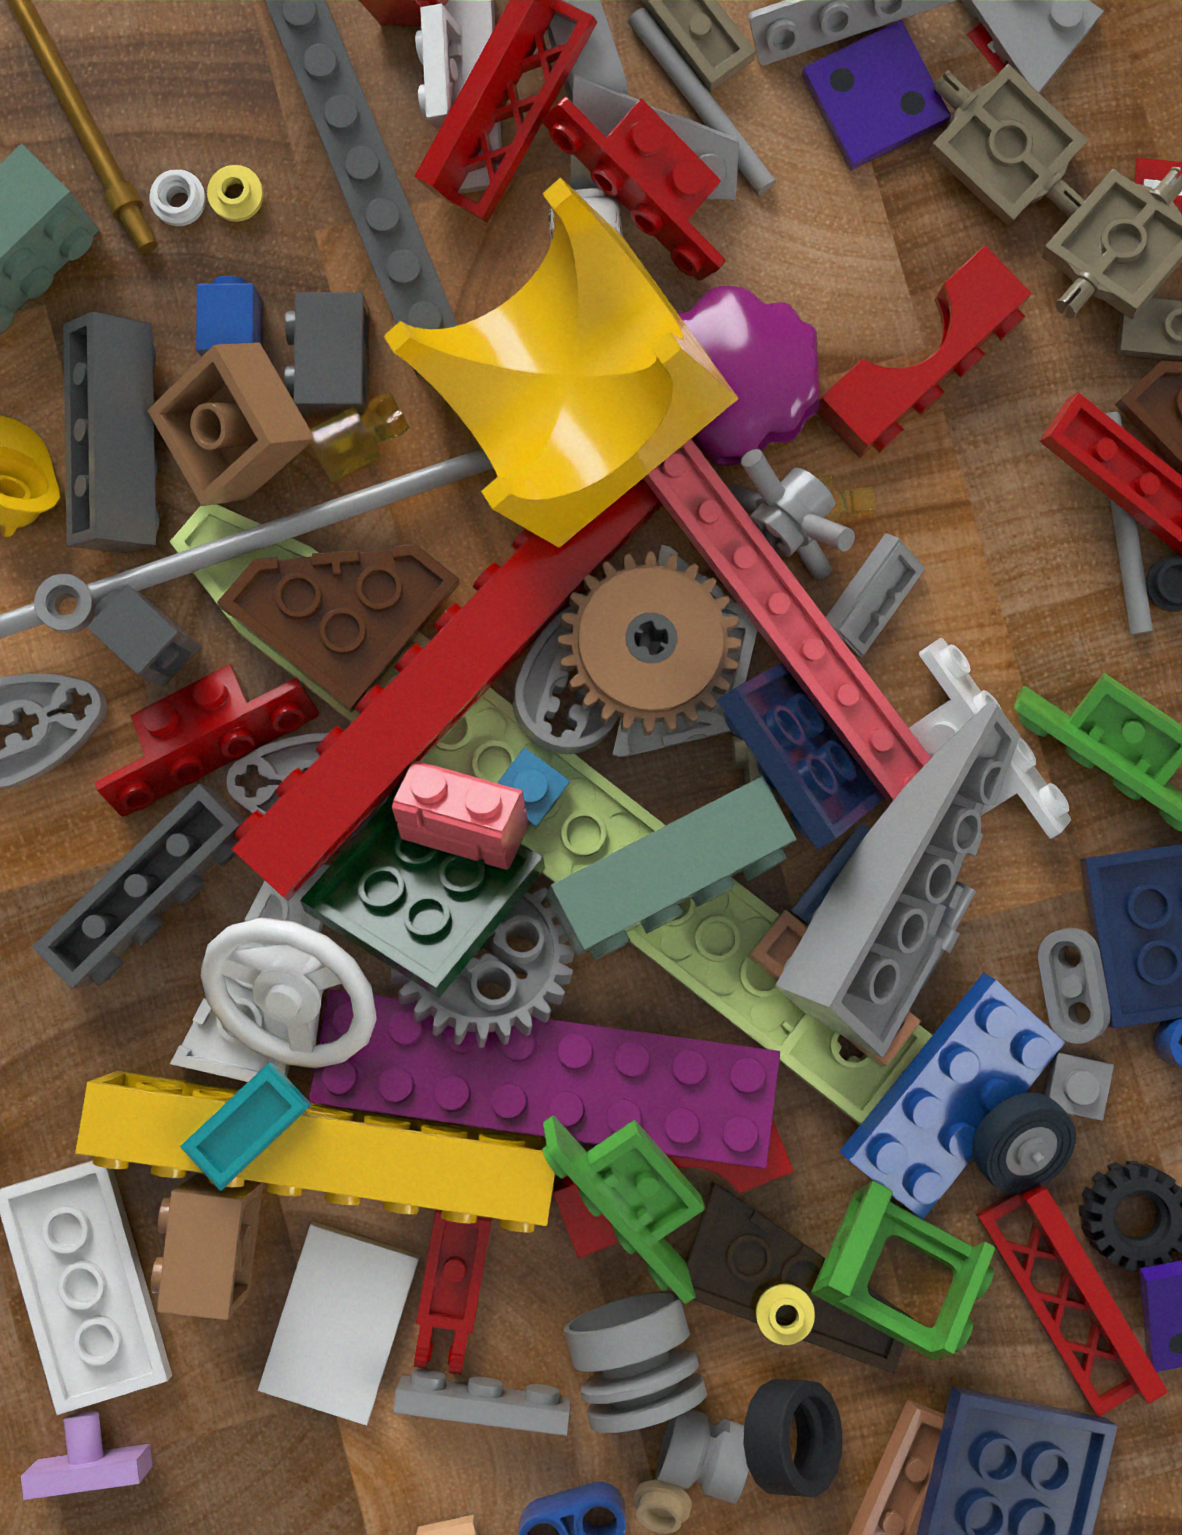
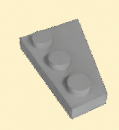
(1035, 34)
(608, 107)

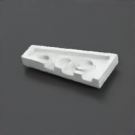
(208, 1044)

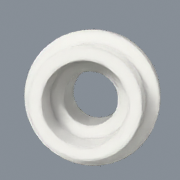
(167, 186)

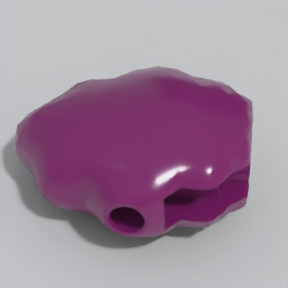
(766, 361)

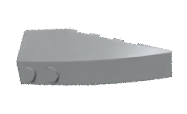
(882, 914)

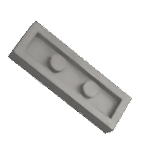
(483, 1402)

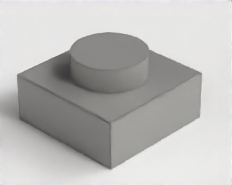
(1079, 1084)

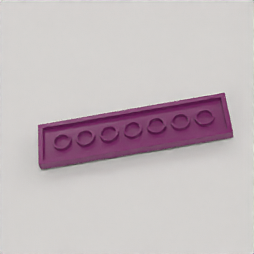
(684, 1092)

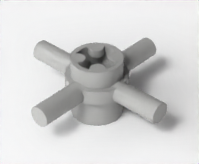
(792, 513)

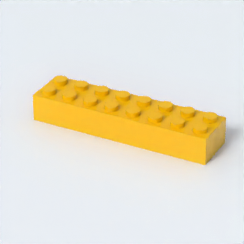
(328, 1151)

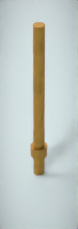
(119, 194)

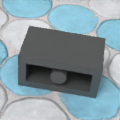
(329, 353)
(142, 635)

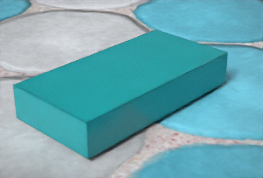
(245, 1125)

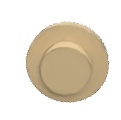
(661, 1506)

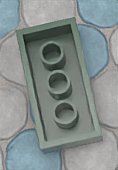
(38, 230)
(669, 867)

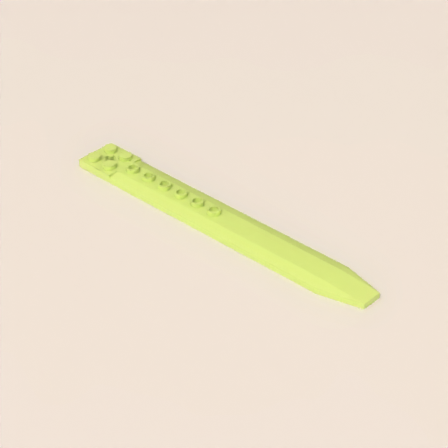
(591, 820)

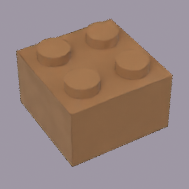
(230, 423)
(206, 1248)

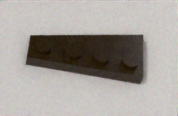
(744, 1254)

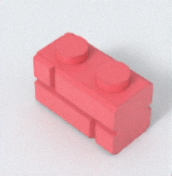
(460, 814)

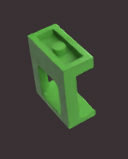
(855, 1253)

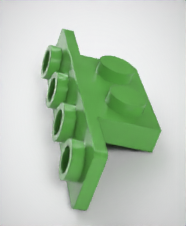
(1119, 736)
(635, 1190)

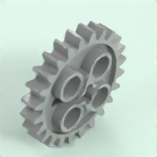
(544, 966)

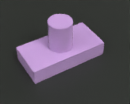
(86, 1463)

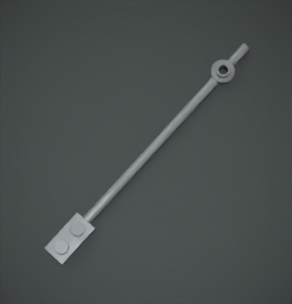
(61, 586)

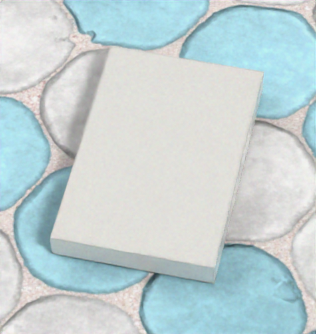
(339, 1323)

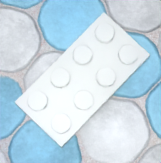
(83, 1286)

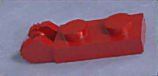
(451, 1286)

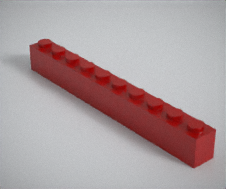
(429, 695)

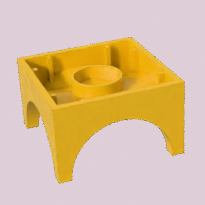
(572, 377)

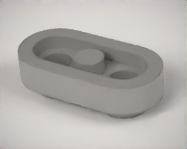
(1070, 984)

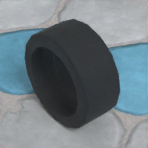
(768, 1438)

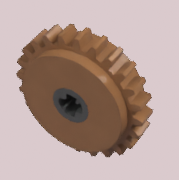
(669, 609)

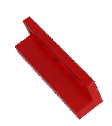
(484, 100)
(1089, 1288)

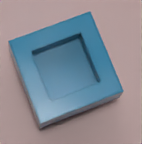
(539, 784)

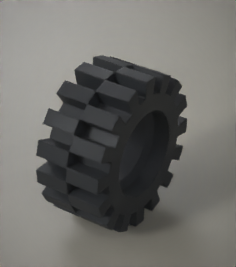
(1102, 1206)

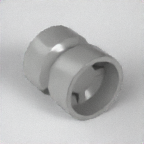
(704, 1455)

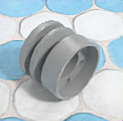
(639, 1373)

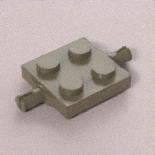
(1008, 144)
(1119, 244)

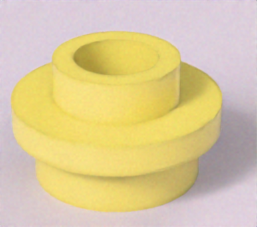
(241, 207)
(775, 1298)

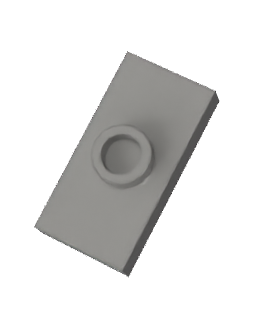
(874, 594)

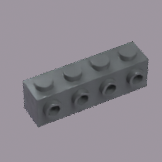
(109, 434)
(140, 888)

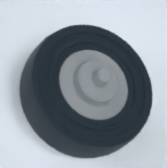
(1024, 1142)

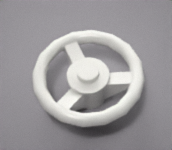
(288, 988)

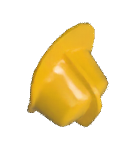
(26, 476)

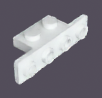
(449, 49)
(966, 700)

